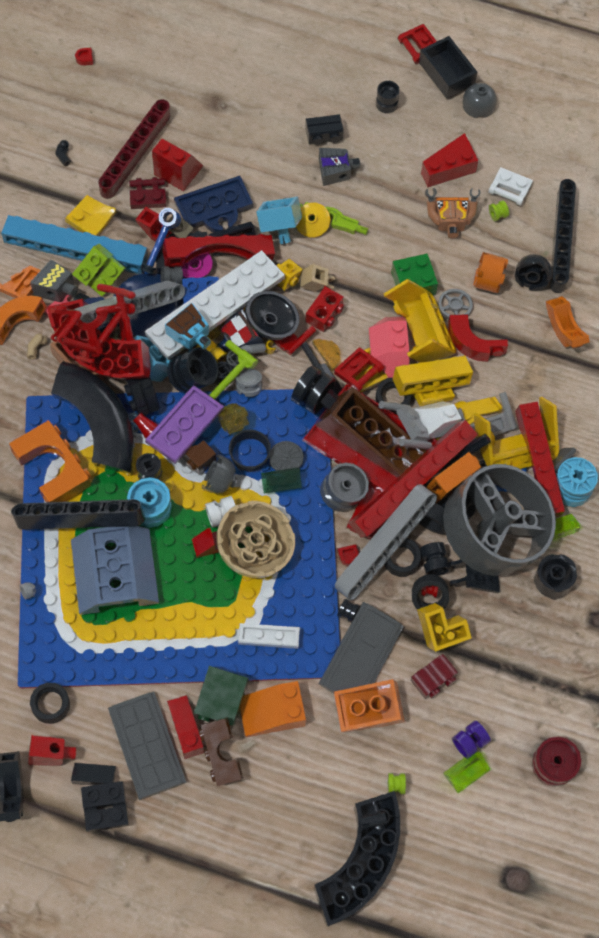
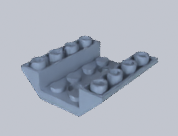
(128, 562)

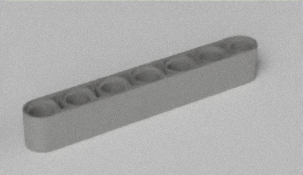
(145, 299)
(385, 542)

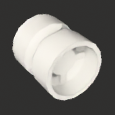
(216, 510)

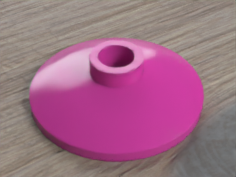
(204, 266)

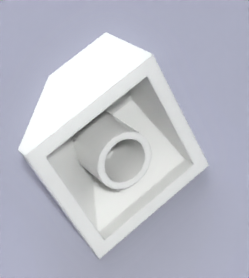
(438, 418)

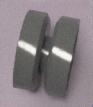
(344, 487)

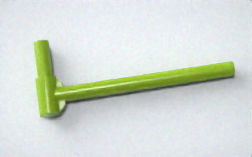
(245, 361)

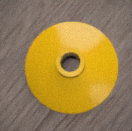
(316, 227)

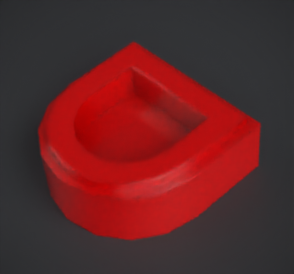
(84, 56)
(347, 554)

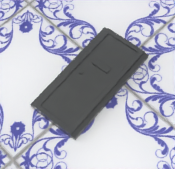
(362, 650)
(146, 745)

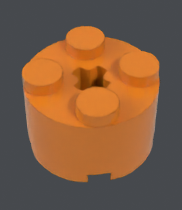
(490, 274)

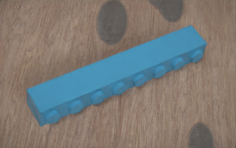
(70, 243)

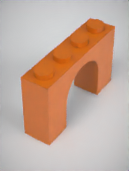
(47, 440)

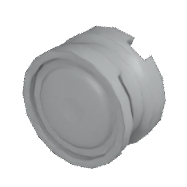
(249, 382)

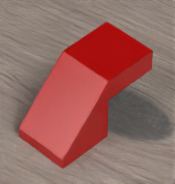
(150, 223)

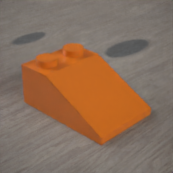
(369, 706)
(273, 710)

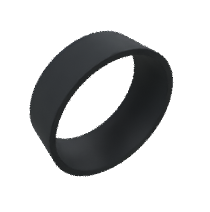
(249, 434)

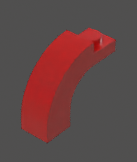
(471, 345)

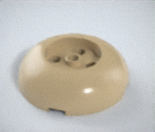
(263, 520)

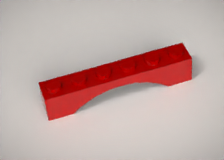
(182, 250)
(534, 434)

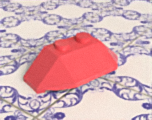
(390, 343)

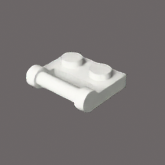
(511, 182)

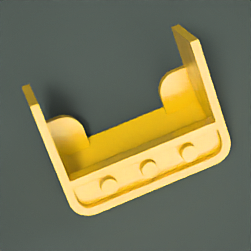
(424, 321)
(513, 449)

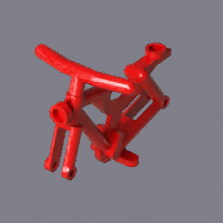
(94, 345)

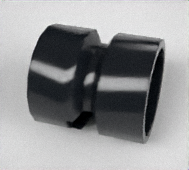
(387, 96)
(149, 466)
(435, 559)

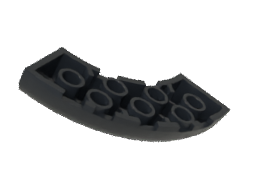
(104, 413)
(366, 866)

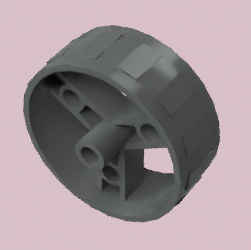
(499, 518)

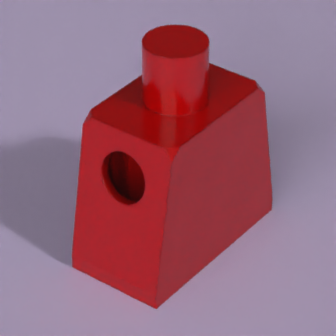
(41, 754)

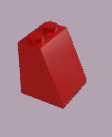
(174, 164)

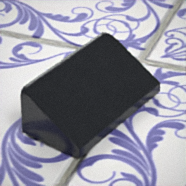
(92, 774)

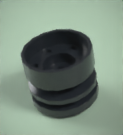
(192, 368)

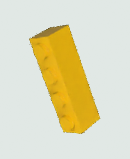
(432, 375)

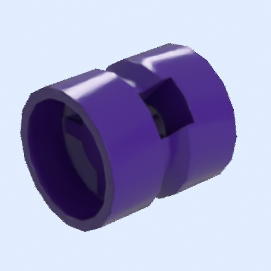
(464, 742)

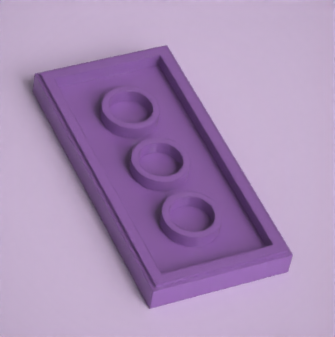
(184, 424)

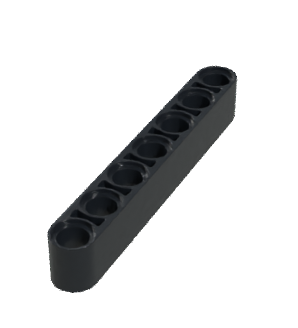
(563, 242)
(78, 514)

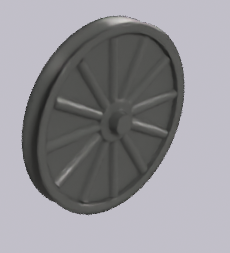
(286, 456)

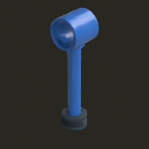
(148, 268)

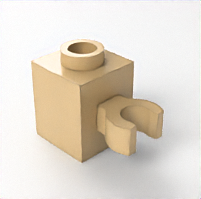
(316, 278)

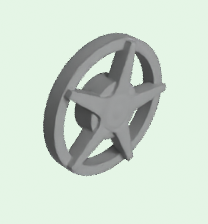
(455, 304)

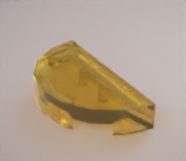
(328, 351)

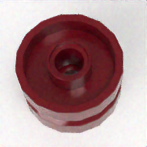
(547, 770)

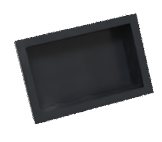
(447, 67)

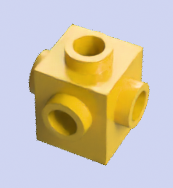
(292, 274)

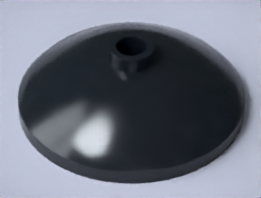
(272, 315)

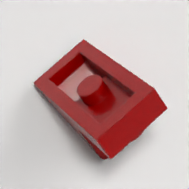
(205, 543)

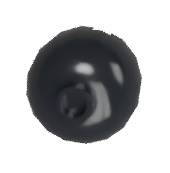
(533, 272)

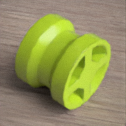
(499, 210)
(397, 783)

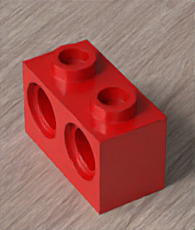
(321, 308)

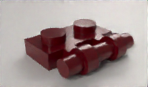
(149, 197)

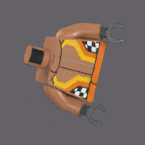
(451, 213)

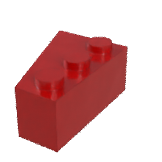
(450, 162)

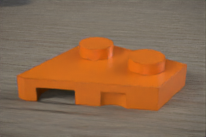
(20, 283)

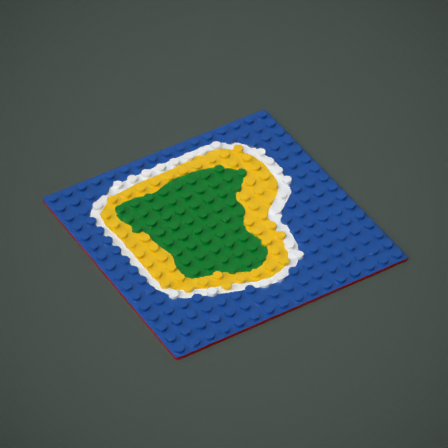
(197, 597)

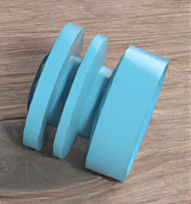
(576, 481)

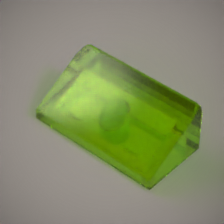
(565, 526)
(466, 771)

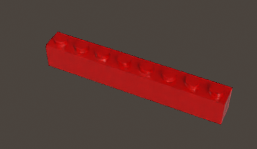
(418, 473)

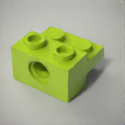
(92, 263)

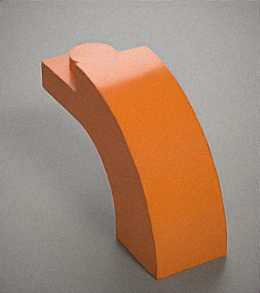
(19, 310)
(564, 323)

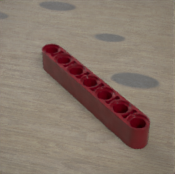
(141, 140)

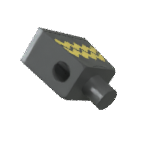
(53, 282)

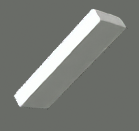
(268, 635)

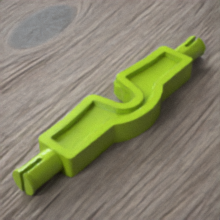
(343, 222)

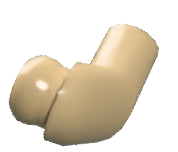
(37, 340)

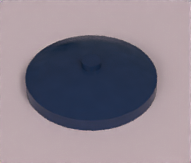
(142, 321)

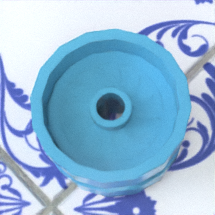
(154, 500)

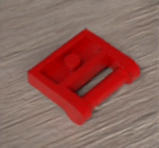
(421, 37)
(354, 365)

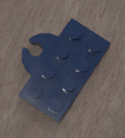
(214, 204)

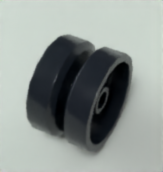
(311, 388)

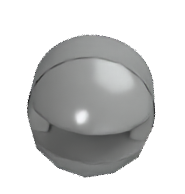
(27, 590)

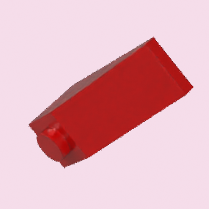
(185, 727)

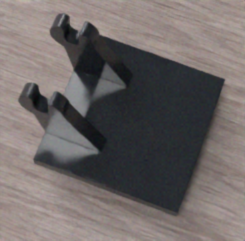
(475, 579)

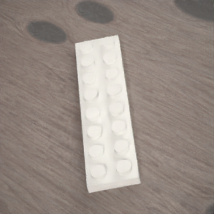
(221, 299)

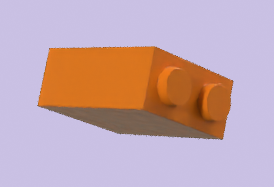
(454, 475)

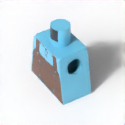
(189, 328)

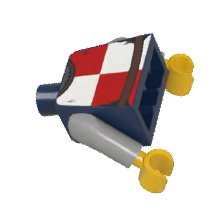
(241, 333)

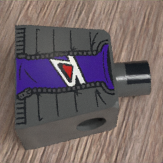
(336, 165)

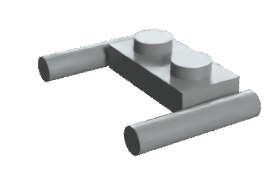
(500, 422)
(412, 424)

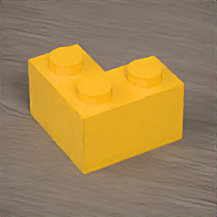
(441, 631)

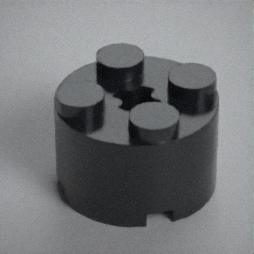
(553, 566)

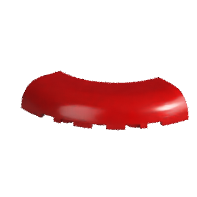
(119, 357)

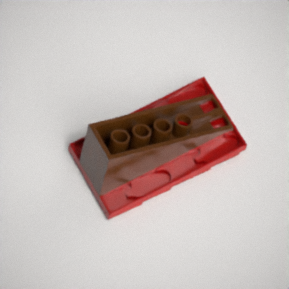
(364, 436)

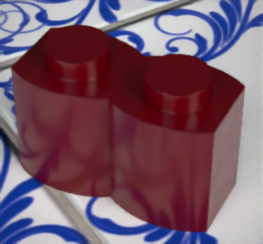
(434, 677)

